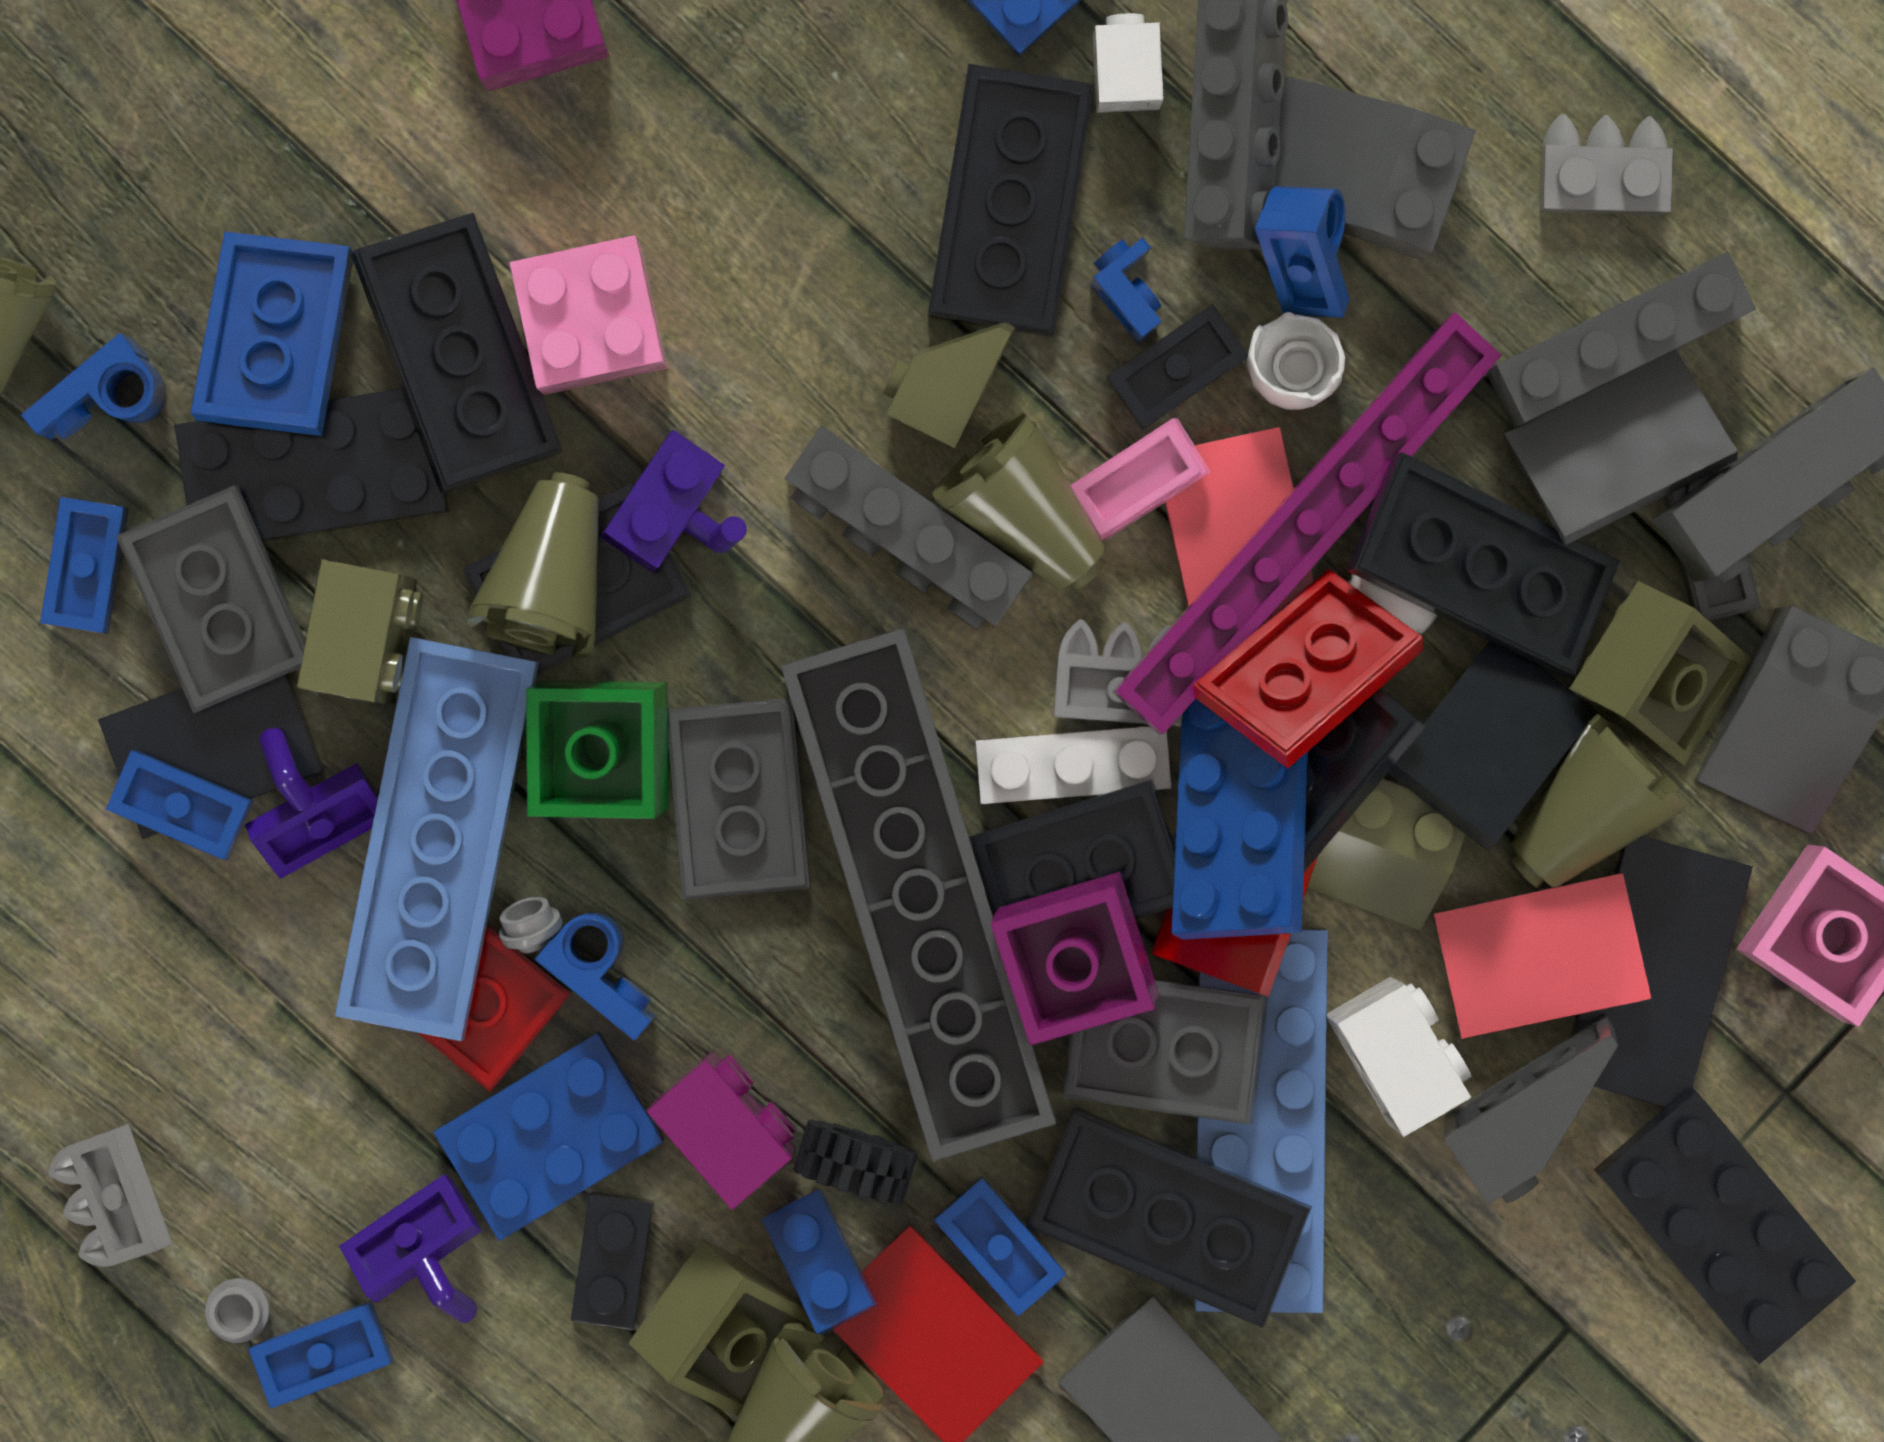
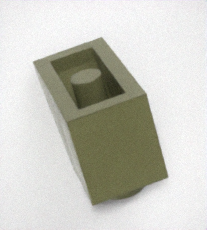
(946, 383)

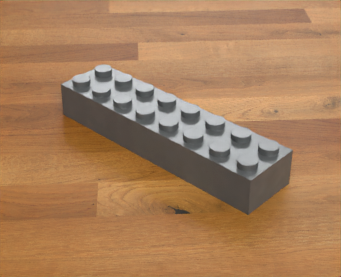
(917, 894)

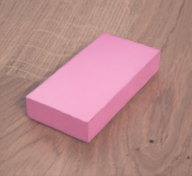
(1140, 479)

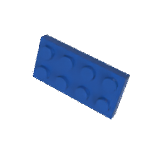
(1236, 834)

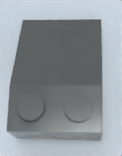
(1383, 157)
(1797, 719)
(1519, 1121)

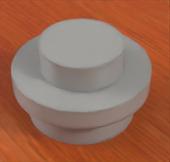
(529, 924)
(237, 1310)

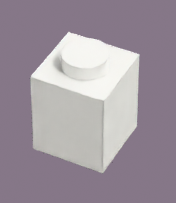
(1127, 64)

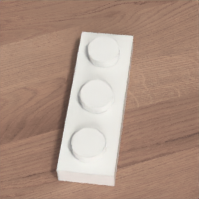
(1070, 764)

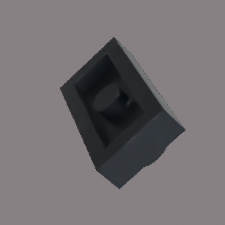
(1177, 367)
(612, 1260)

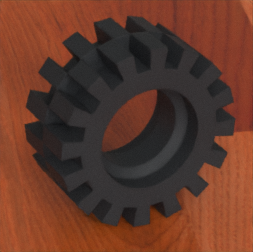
(855, 1162)

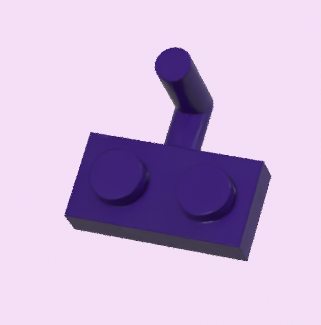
(667, 503)
(311, 818)
(411, 1243)

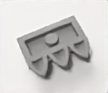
(1605, 173)
(1087, 679)
(111, 1196)

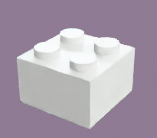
(1399, 1055)

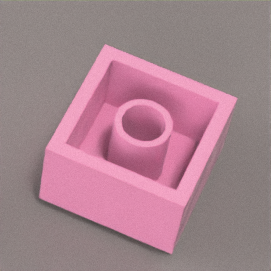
(588, 315)
(1824, 935)

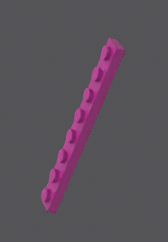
(1307, 522)

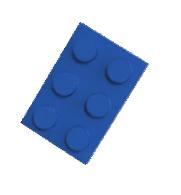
(272, 333)
(549, 1136)

